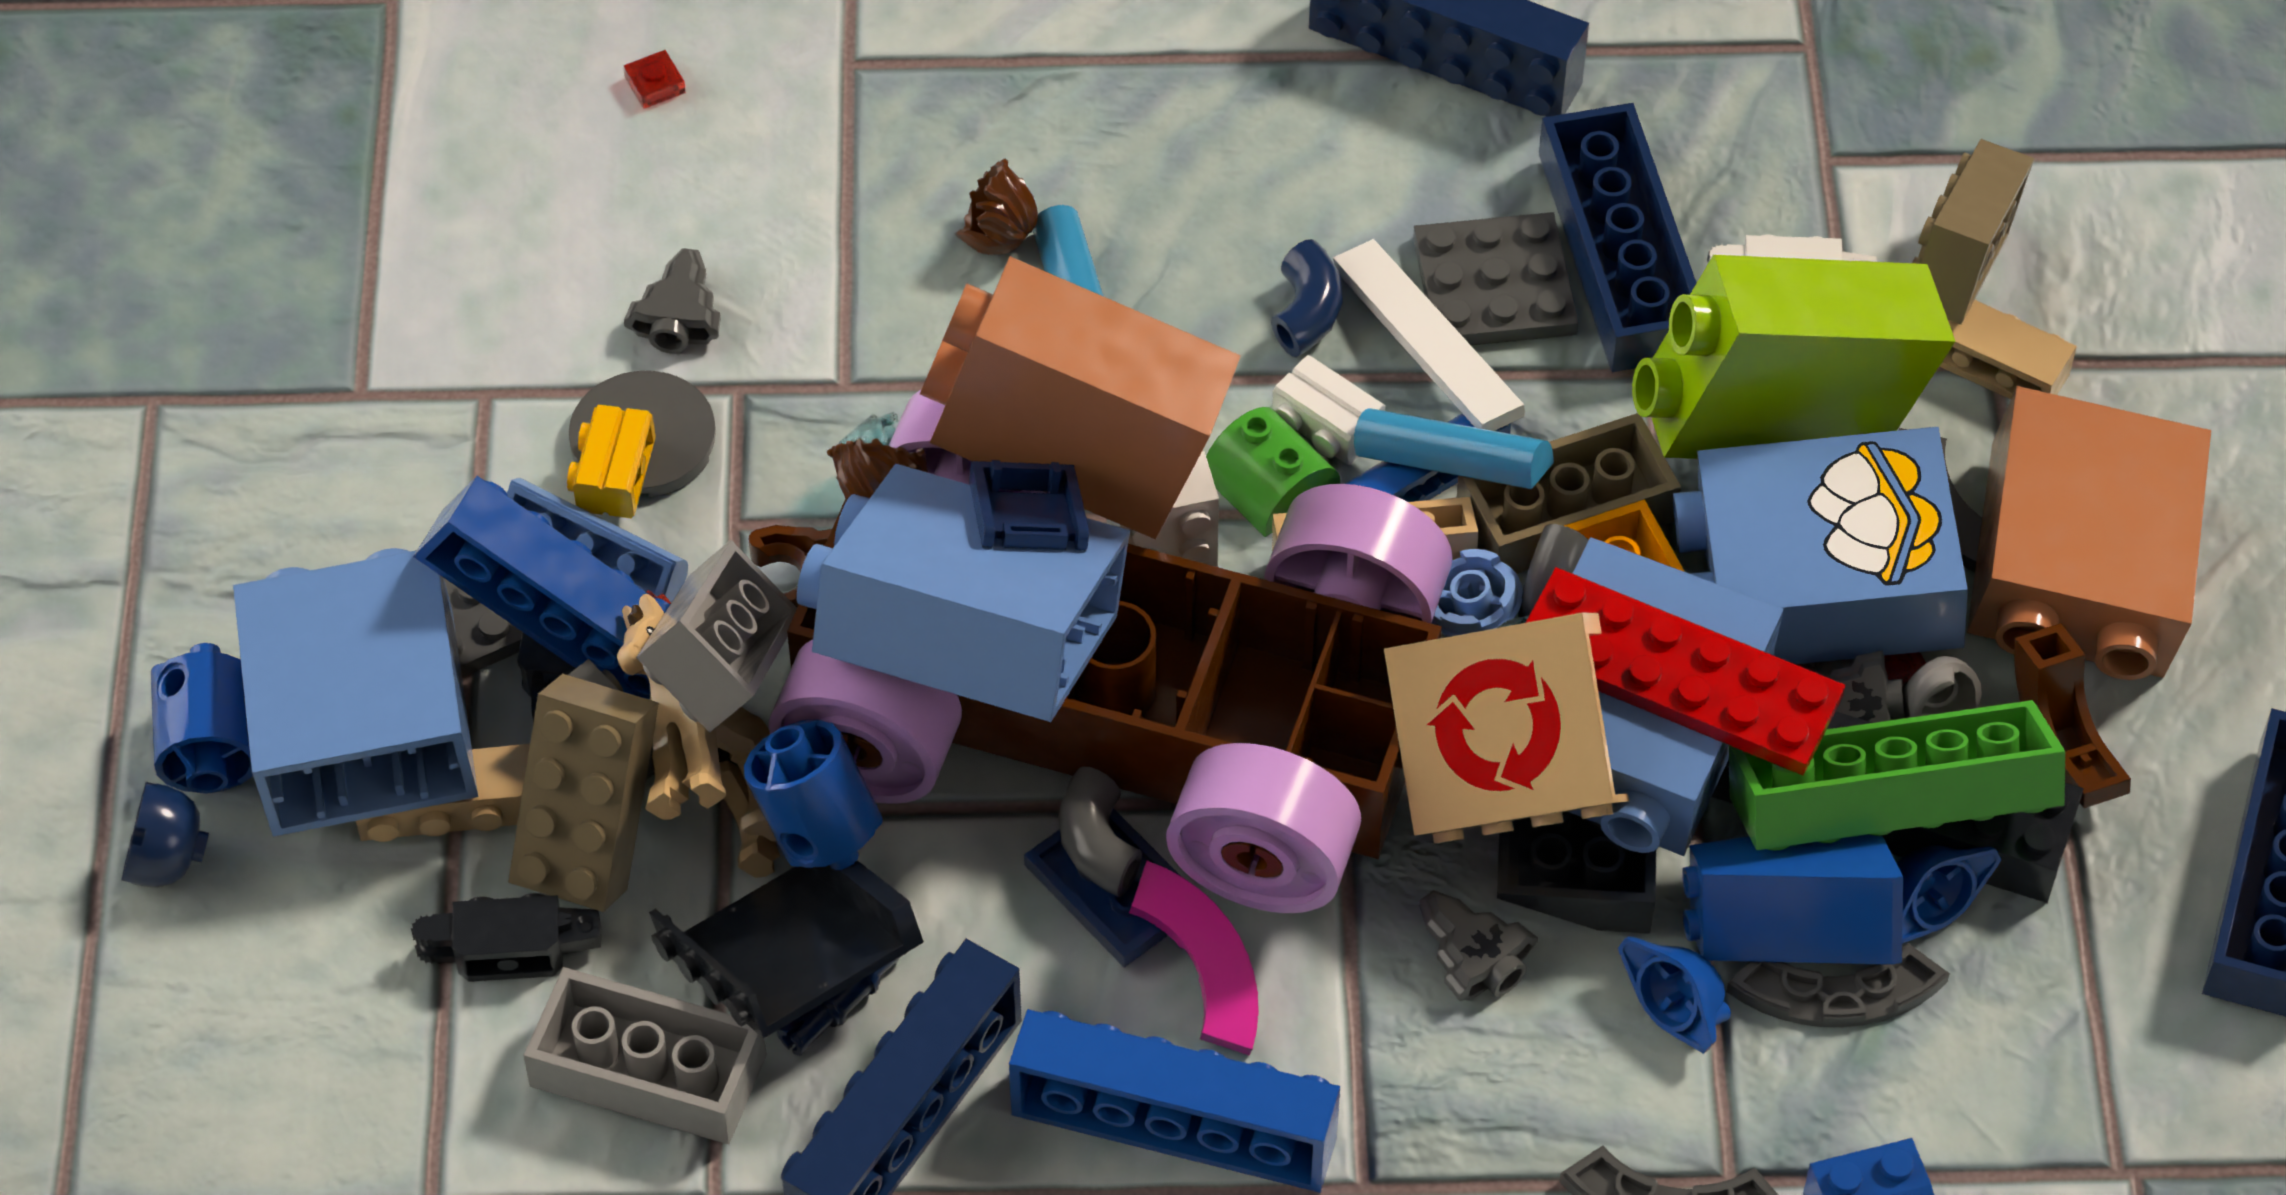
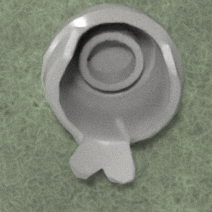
(1941, 687)

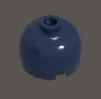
(163, 838)

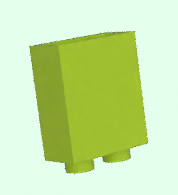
(1792, 352)

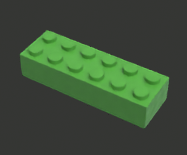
(1903, 777)

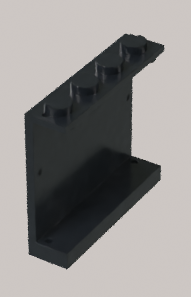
(792, 943)

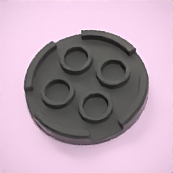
(680, 418)

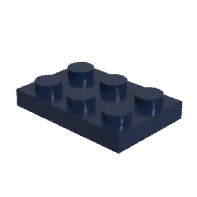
(1099, 911)

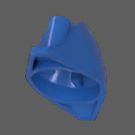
(1941, 885)
(1677, 990)

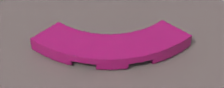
(1214, 948)

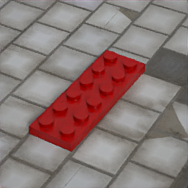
(1698, 674)

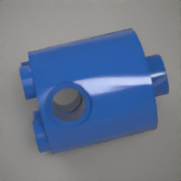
(200, 721)
(812, 795)

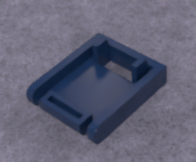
(1028, 518)

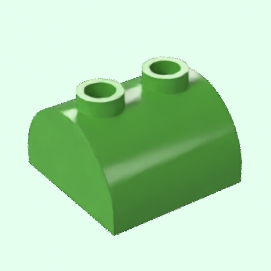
(1264, 466)

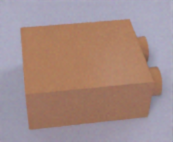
(1078, 383)
(2091, 529)

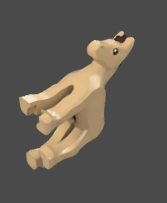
(694, 758)

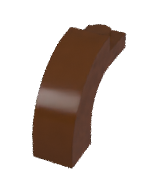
(2052, 675)

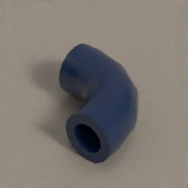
(1315, 300)

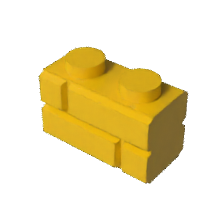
(612, 460)

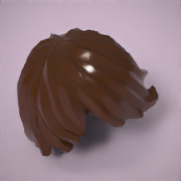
(999, 212)
(865, 465)

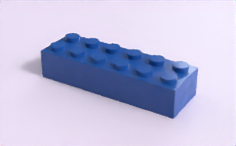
(534, 578)
(1174, 1099)

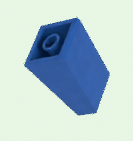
(1795, 902)

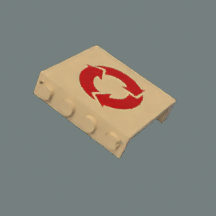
(1501, 727)

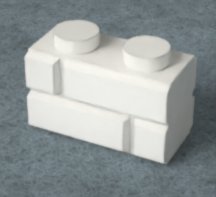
(1322, 407)

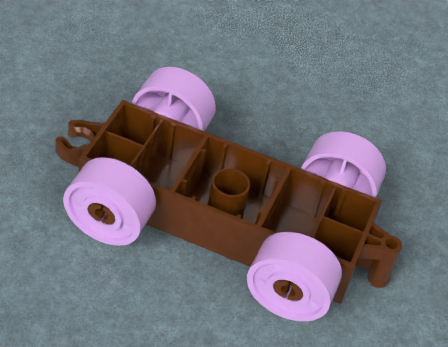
(1208, 692)

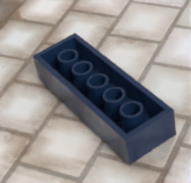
(1491, 46)
(1616, 227)
(2250, 936)
(913, 1080)

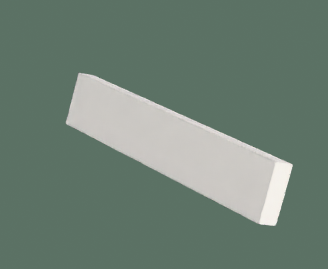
(1429, 337)

